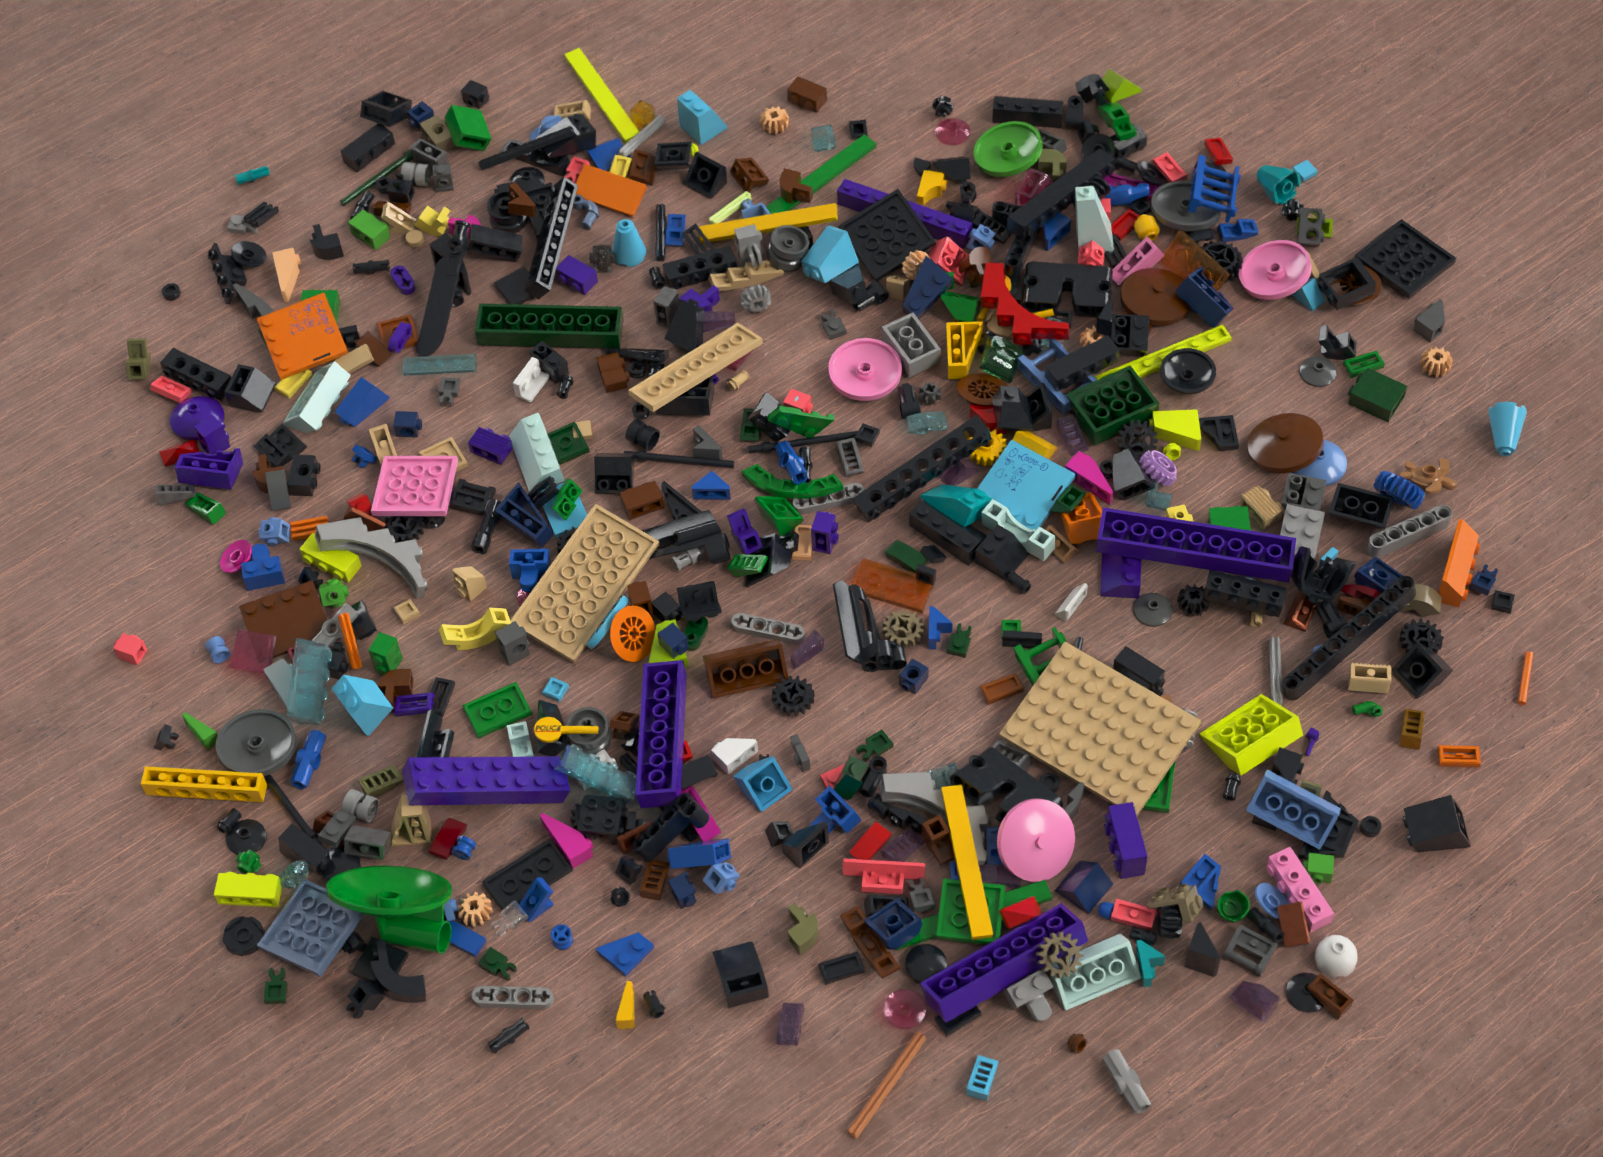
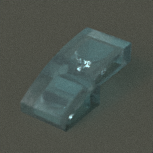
(922, 422)

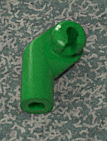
(1369, 708)

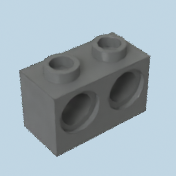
(1305, 226)

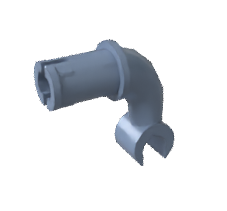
(592, 211)

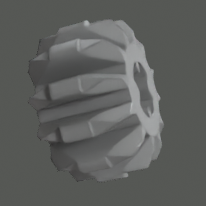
(756, 298)

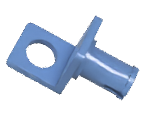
(753, 210)

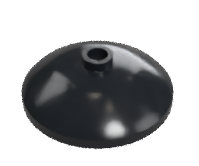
(1188, 364)

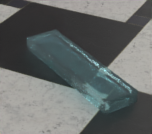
(439, 364)

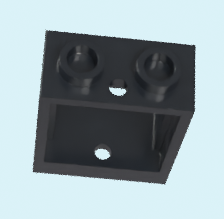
(385, 109)
(1350, 267)
(1140, 670)

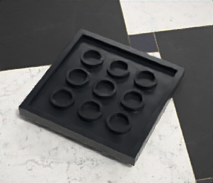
(887, 234)
(1405, 258)

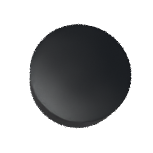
(171, 292)
(1050, 781)
(1370, 826)

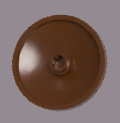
(1153, 294)
(1285, 443)

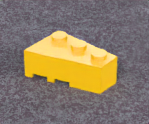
(961, 346)

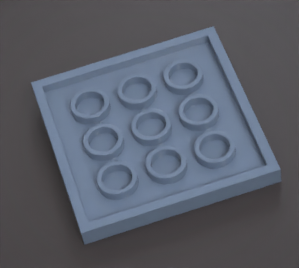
(309, 929)

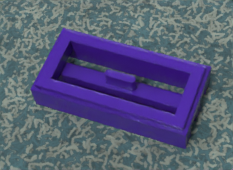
(413, 707)

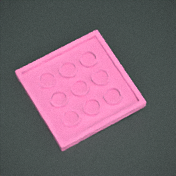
(414, 486)

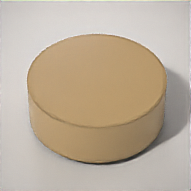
(414, 238)

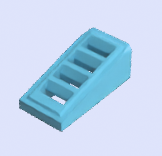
(977, 1092)

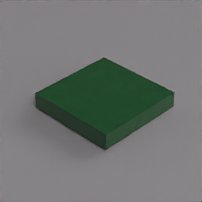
(565, 445)

